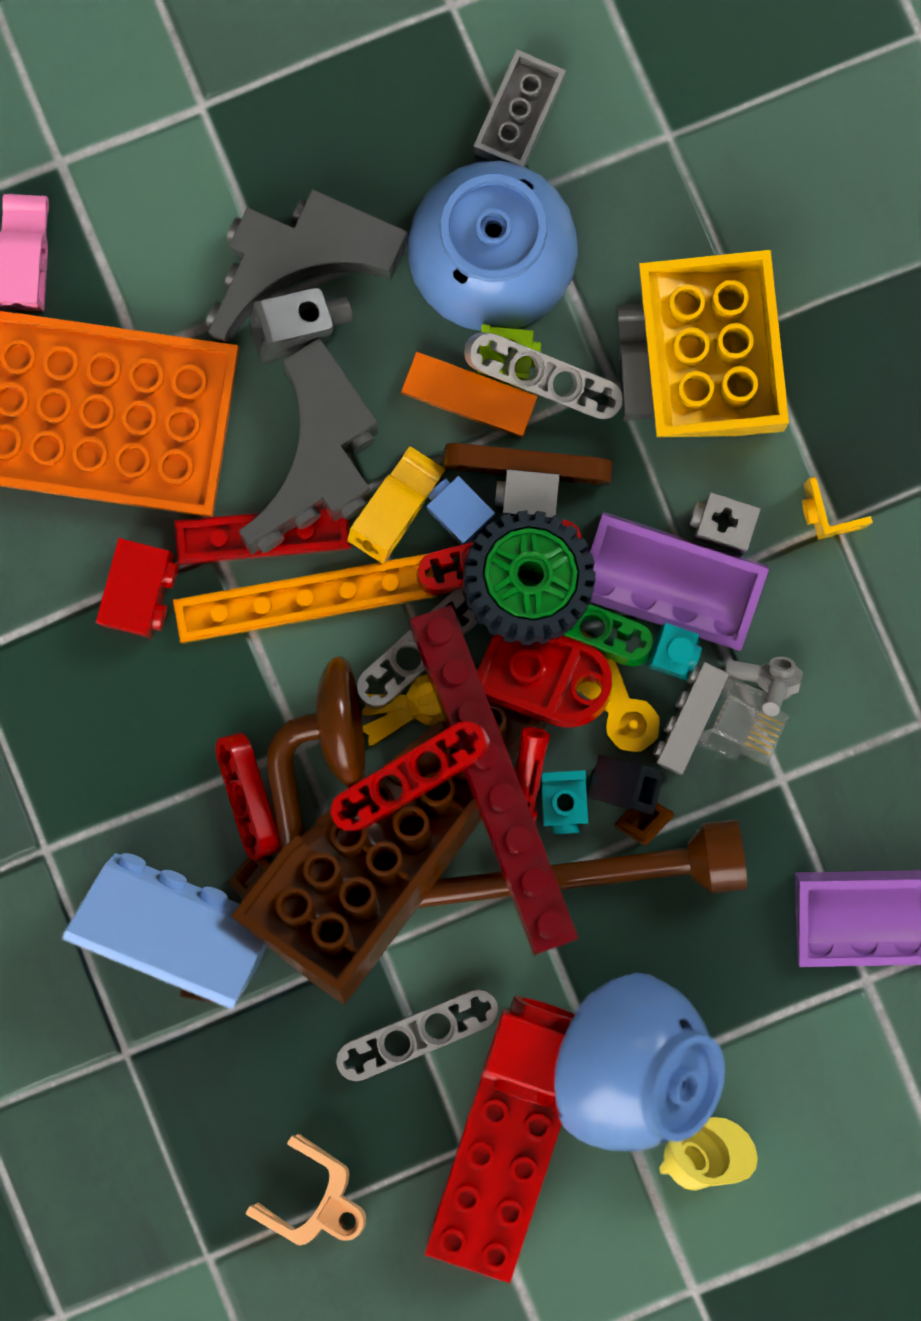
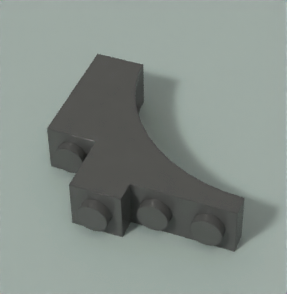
(274, 255)
(322, 474)

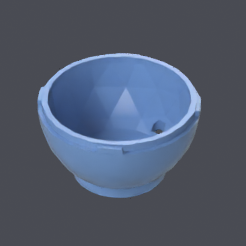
(508, 276)
(637, 1067)

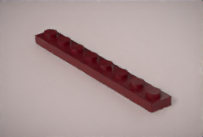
(494, 783)

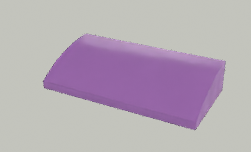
(675, 580)
(858, 918)

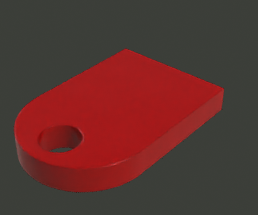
(545, 679)

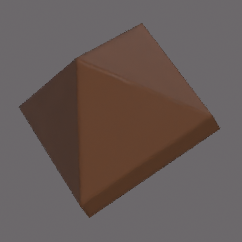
(644, 826)
(248, 875)

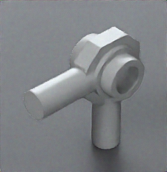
(777, 678)

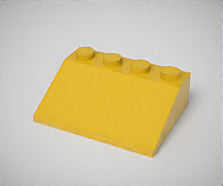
(714, 345)

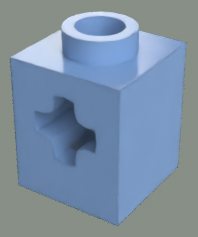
(459, 510)

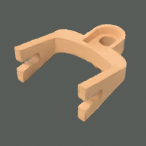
(331, 1209)

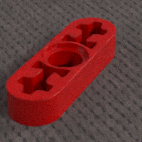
(247, 796)

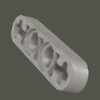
(542, 379)
(377, 672)
(419, 1039)

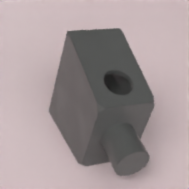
(280, 327)

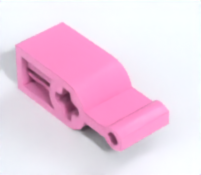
(23, 252)

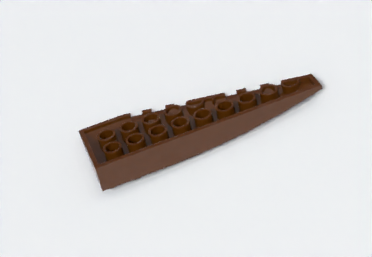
(345, 895)

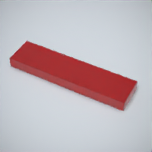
(219, 539)

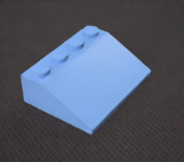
(167, 929)

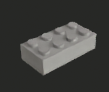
(519, 110)
(692, 715)

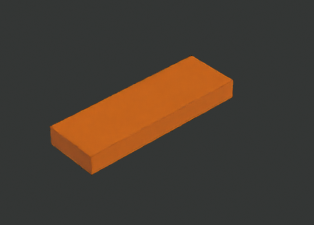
(469, 395)

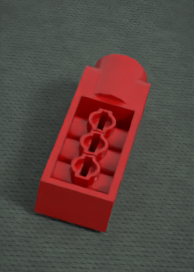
(503, 1144)

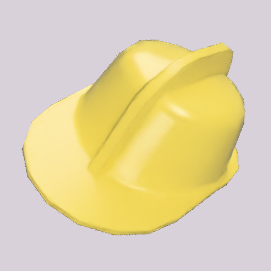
(711, 1157)

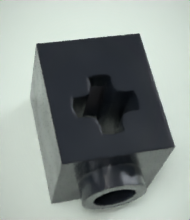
(625, 784)

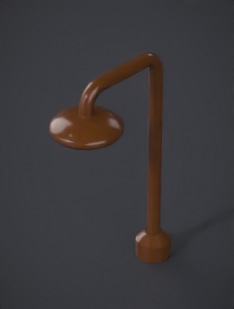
(711, 857)

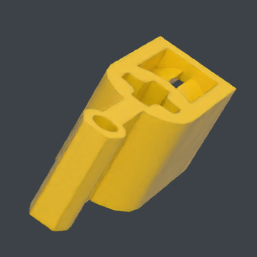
(395, 505)

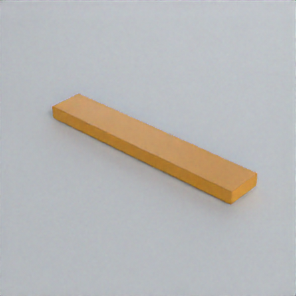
(299, 599)

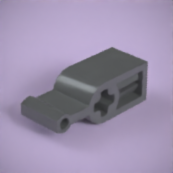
(634, 364)

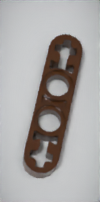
(499, 460)

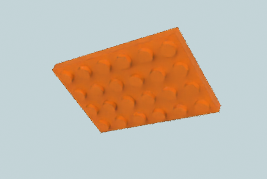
(113, 413)

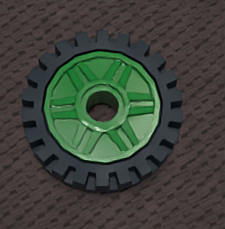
(534, 545)

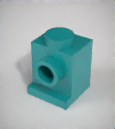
(674, 651)
(558, 783)

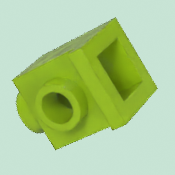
(520, 336)

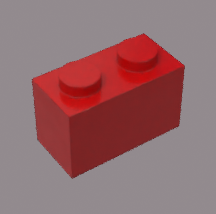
(137, 589)

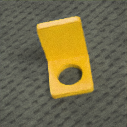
(815, 514)

